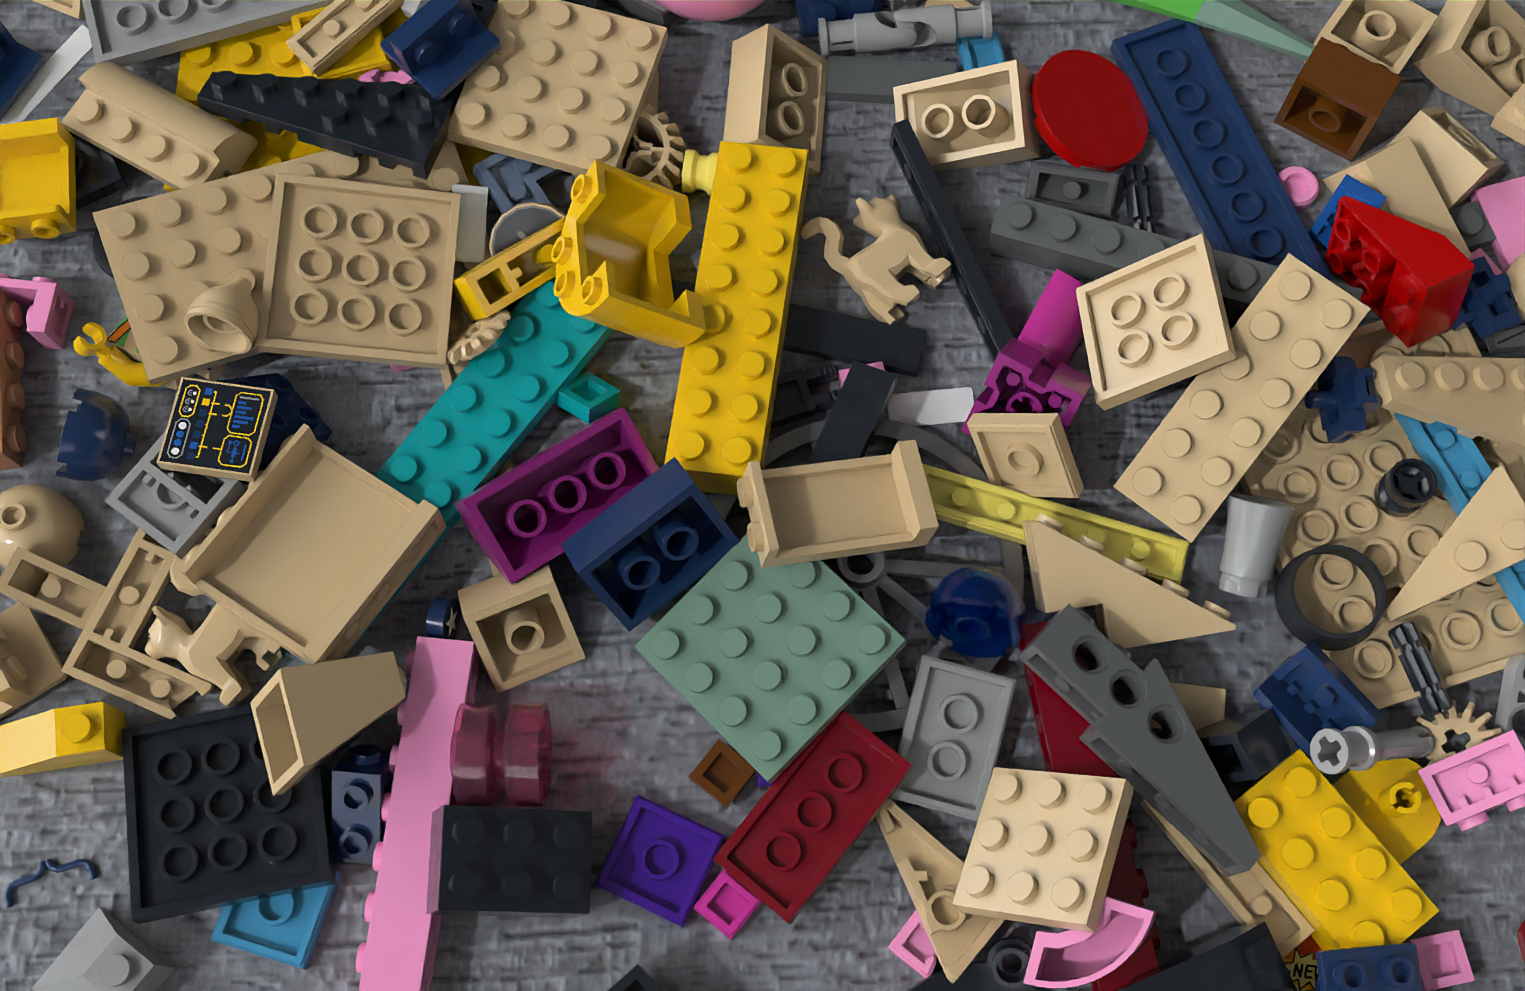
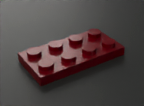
(813, 815)

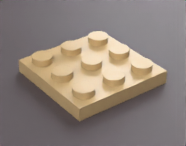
(1154, 323)
(1044, 848)

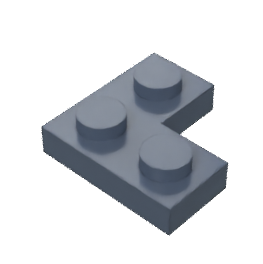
(513, 180)

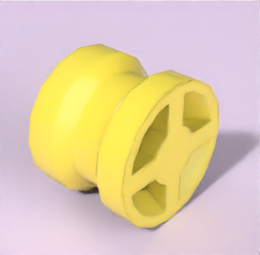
(698, 171)

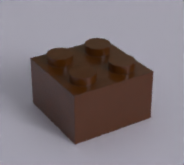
(1337, 98)

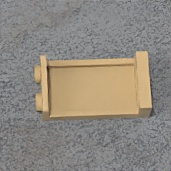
(838, 507)

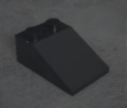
(1230, 961)

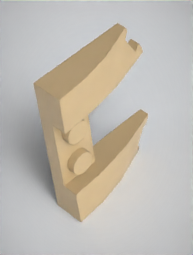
(105, 647)

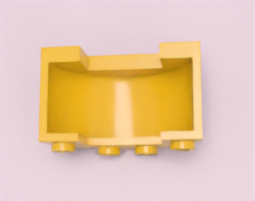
(617, 258)

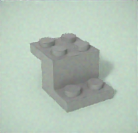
(173, 504)

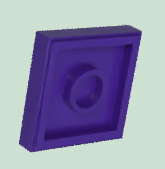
(660, 861)

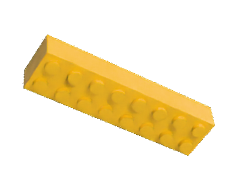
(746, 292)

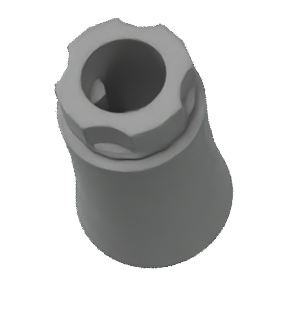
(1252, 543)

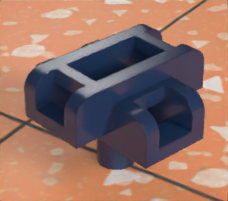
(1483, 291)
(1336, 399)

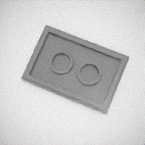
(952, 736)

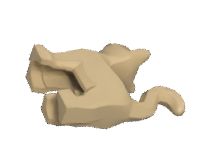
(879, 266)
(213, 646)

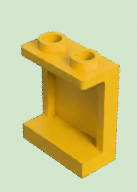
(36, 180)

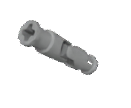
(896, 29)

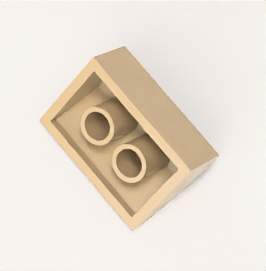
(776, 94)

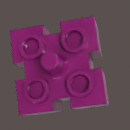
(1026, 386)

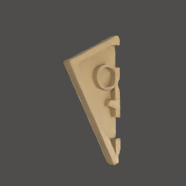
(1477, 545)
(932, 880)

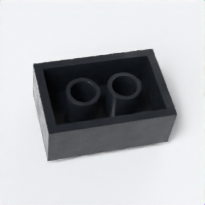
(509, 862)

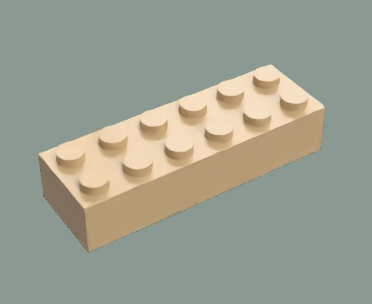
(1241, 404)

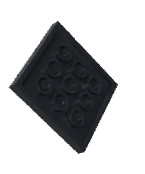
(208, 822)

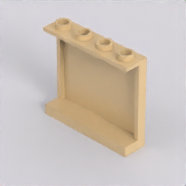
(312, 549)

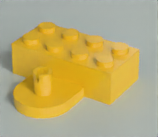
(1343, 846)

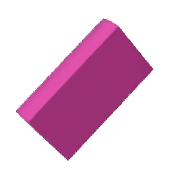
(1055, 321)

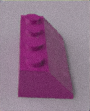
(556, 493)

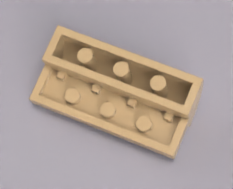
(155, 128)

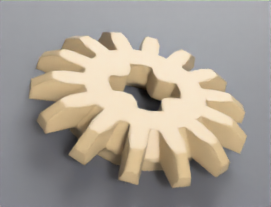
(477, 337)
(1461, 724)

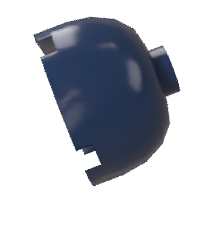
(94, 438)

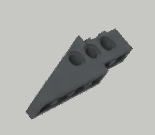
(1166, 772)

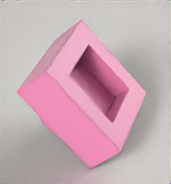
(1442, 960)

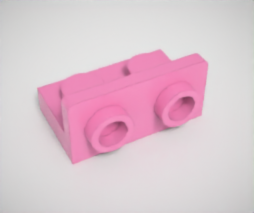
(1478, 781)

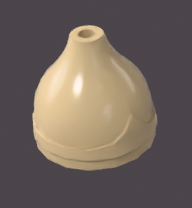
(225, 317)

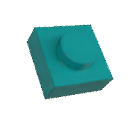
(588, 397)

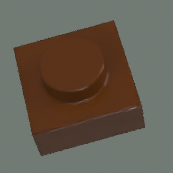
(722, 774)

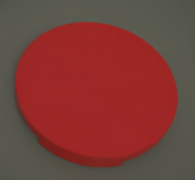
(1088, 111)

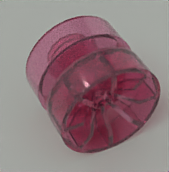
(487, 754)

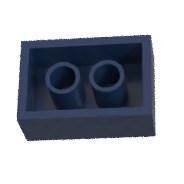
(650, 544)

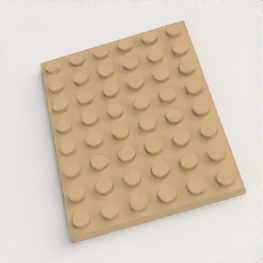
(1336, 505)

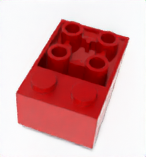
(1405, 270)

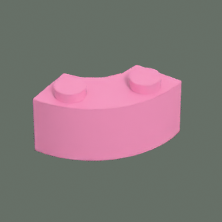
(1083, 957)

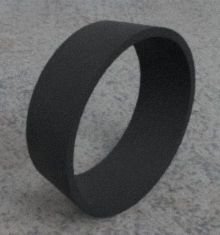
(1300, 626)

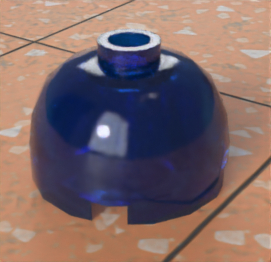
(976, 612)

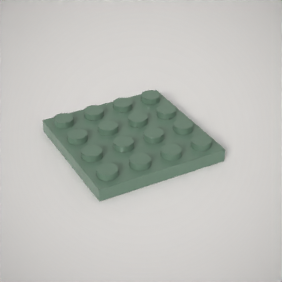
(770, 653)

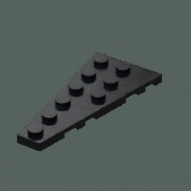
(344, 116)

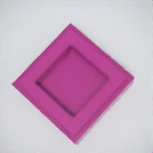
(727, 904)

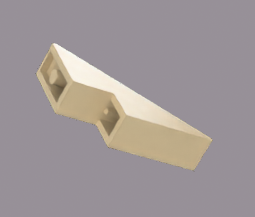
(1124, 602)

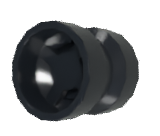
(1413, 479)

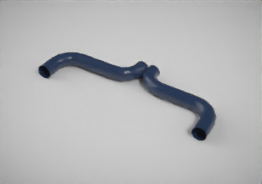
(41, 870)

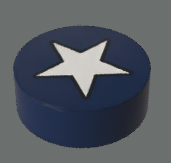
(443, 618)

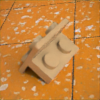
(26, 659)

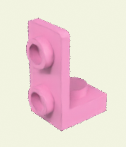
(48, 310)

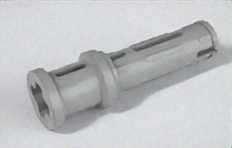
(1361, 748)

